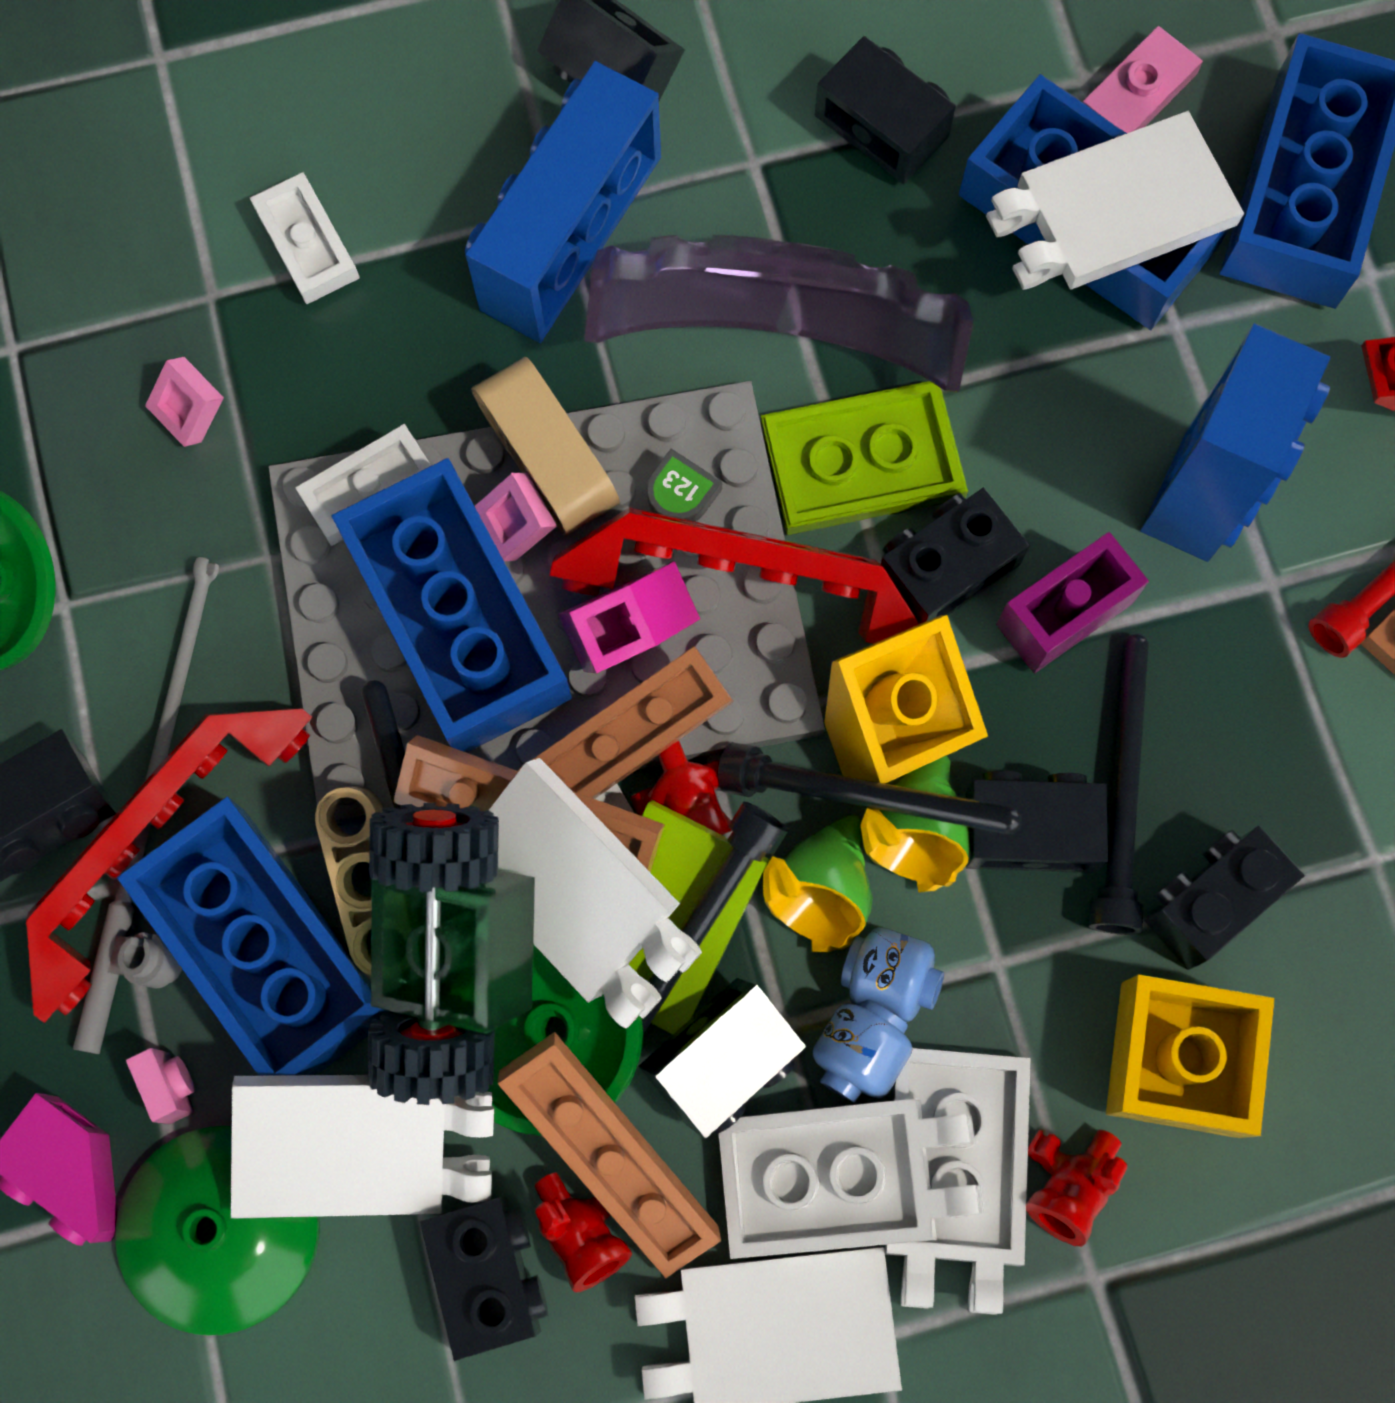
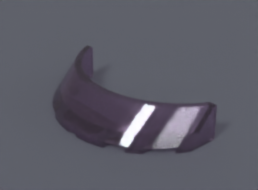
(780, 290)

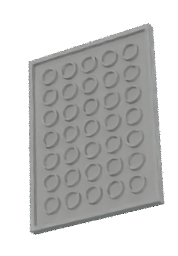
(745, 630)

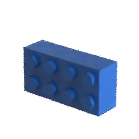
(1053, 125)
(1316, 173)
(565, 201)
(1239, 444)
(453, 607)
(253, 944)

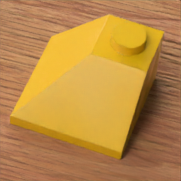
(901, 704)

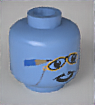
(892, 972)
(862, 1050)

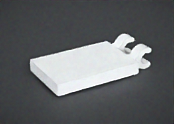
(1117, 204)
(590, 895)
(997, 1098)
(346, 1151)
(838, 1178)
(779, 1330)

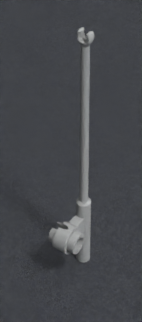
(144, 957)

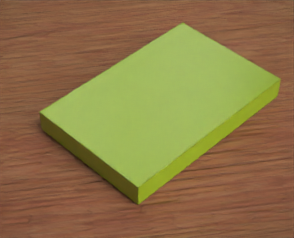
(862, 457)
(684, 866)

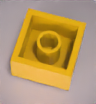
(1190, 1056)

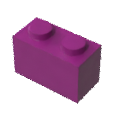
(1071, 602)

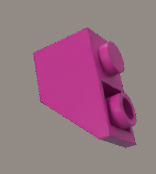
(629, 618)
(63, 1166)

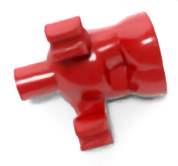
(686, 790)
(1077, 1185)
(578, 1234)

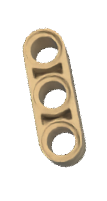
(546, 445)
(342, 854)

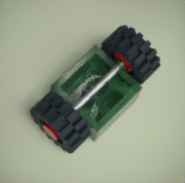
(444, 950)

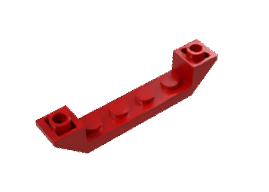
(596, 558)
(57, 967)

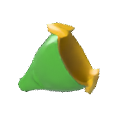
(918, 846)
(822, 886)

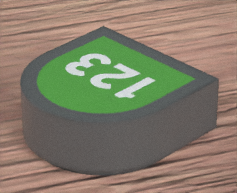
(681, 488)

